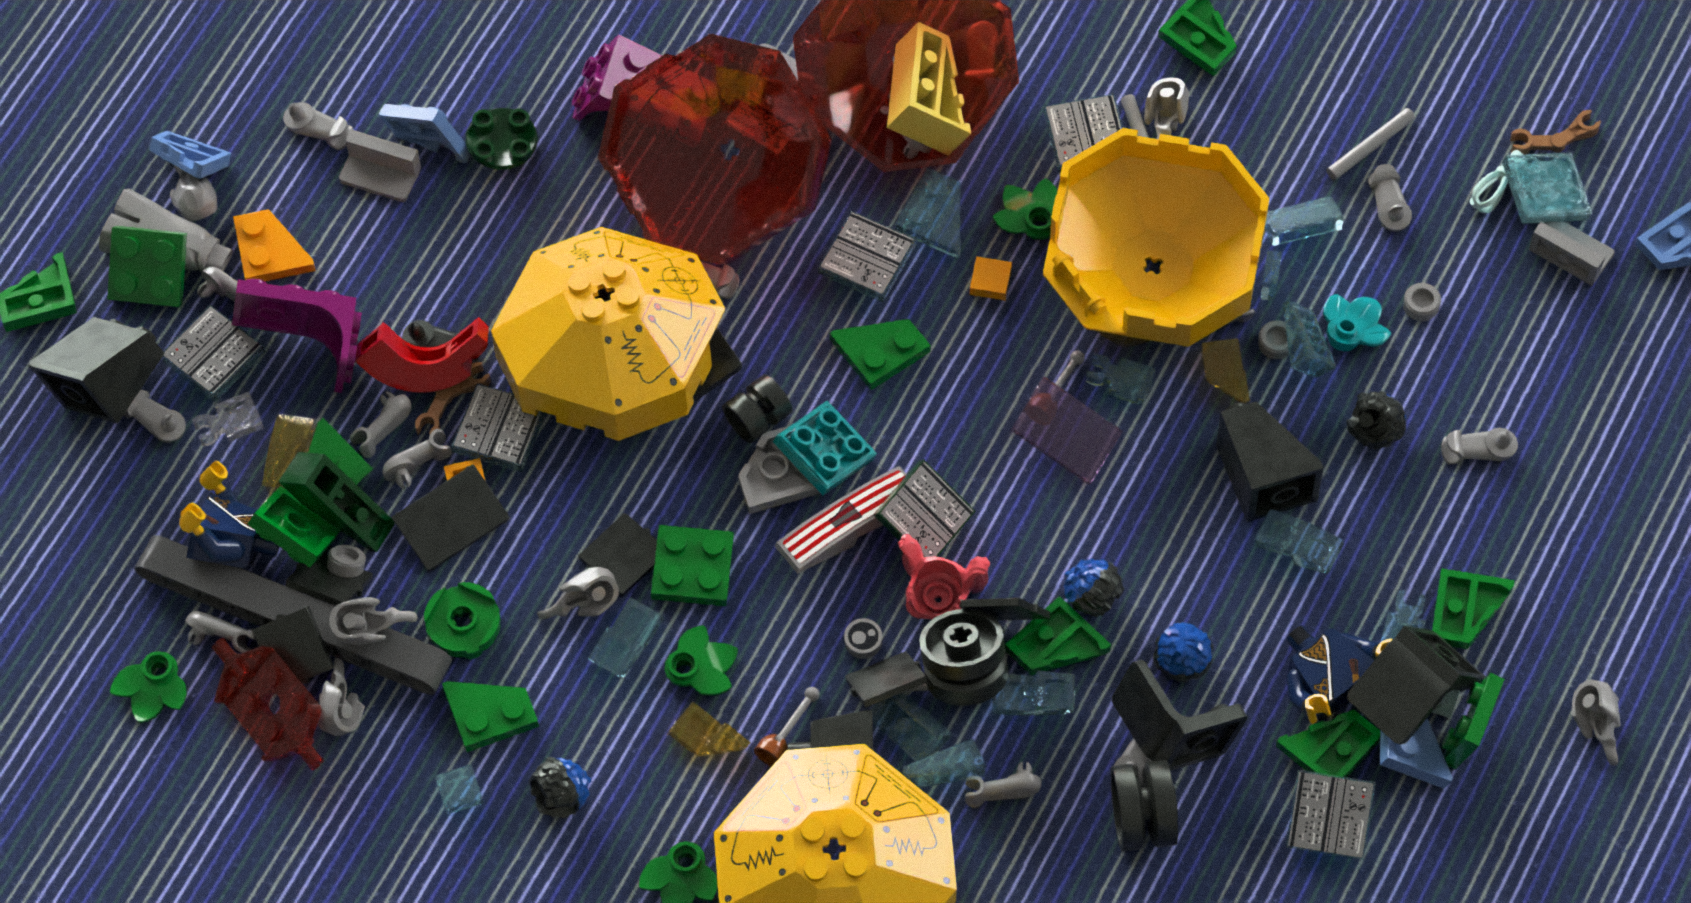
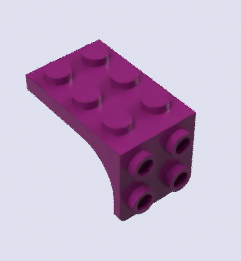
(611, 65)
(302, 312)

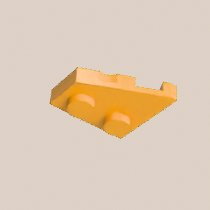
(268, 248)

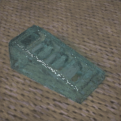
(1306, 342)
(947, 766)

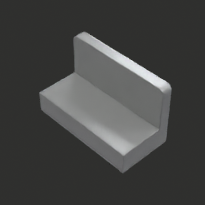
(380, 166)
(1571, 250)

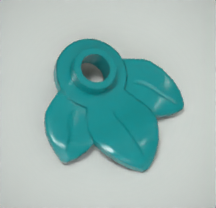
(1354, 323)

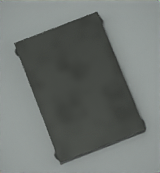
(450, 518)

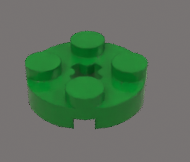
(456, 601)

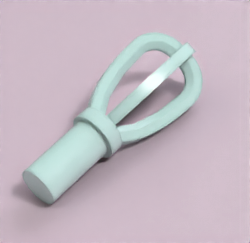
(1489, 205)

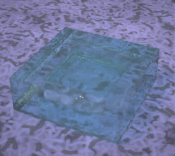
(1271, 275)
(459, 789)

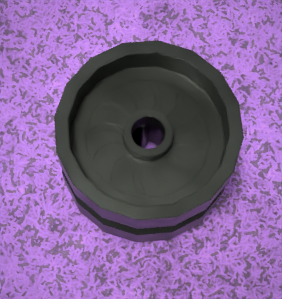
(964, 657)
(1150, 805)

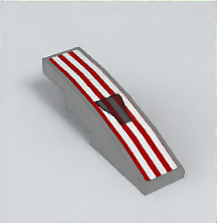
(838, 524)

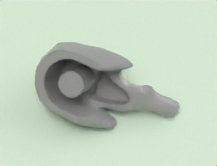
(1167, 105)
(193, 197)
(591, 590)
(358, 621)
(1597, 709)
(338, 713)

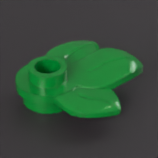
(1026, 208)
(706, 660)
(148, 691)
(677, 882)

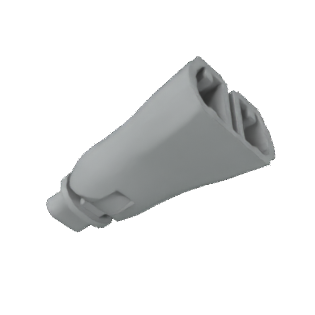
(140, 212)

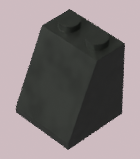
(99, 367)
(1266, 462)

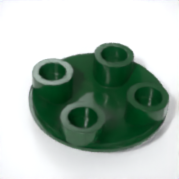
(501, 138)

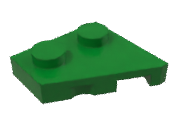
(38, 297)
(880, 349)
(489, 712)

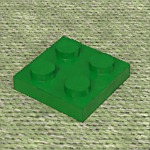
(147, 266)
(293, 527)
(692, 565)

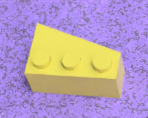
(924, 91)

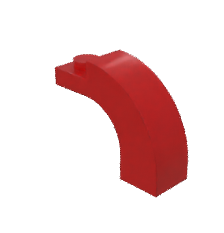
(421, 368)

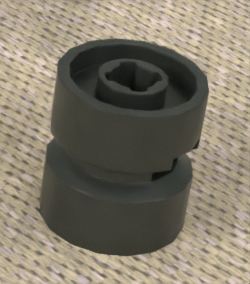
(753, 411)

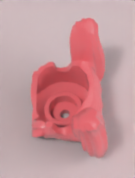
(939, 578)

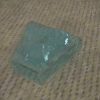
(934, 213)

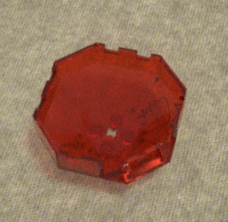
(848, 68)
(668, 140)

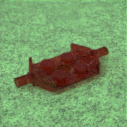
(246, 690)

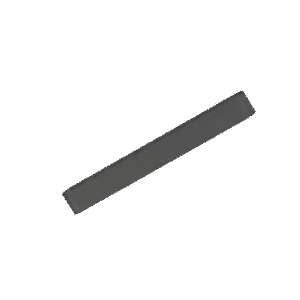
(261, 600)

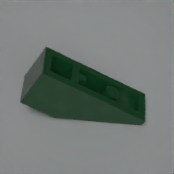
(337, 499)

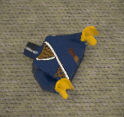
(221, 526)
(1326, 669)

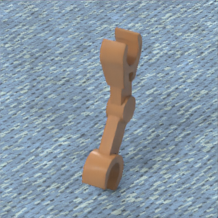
(1558, 141)
(445, 396)

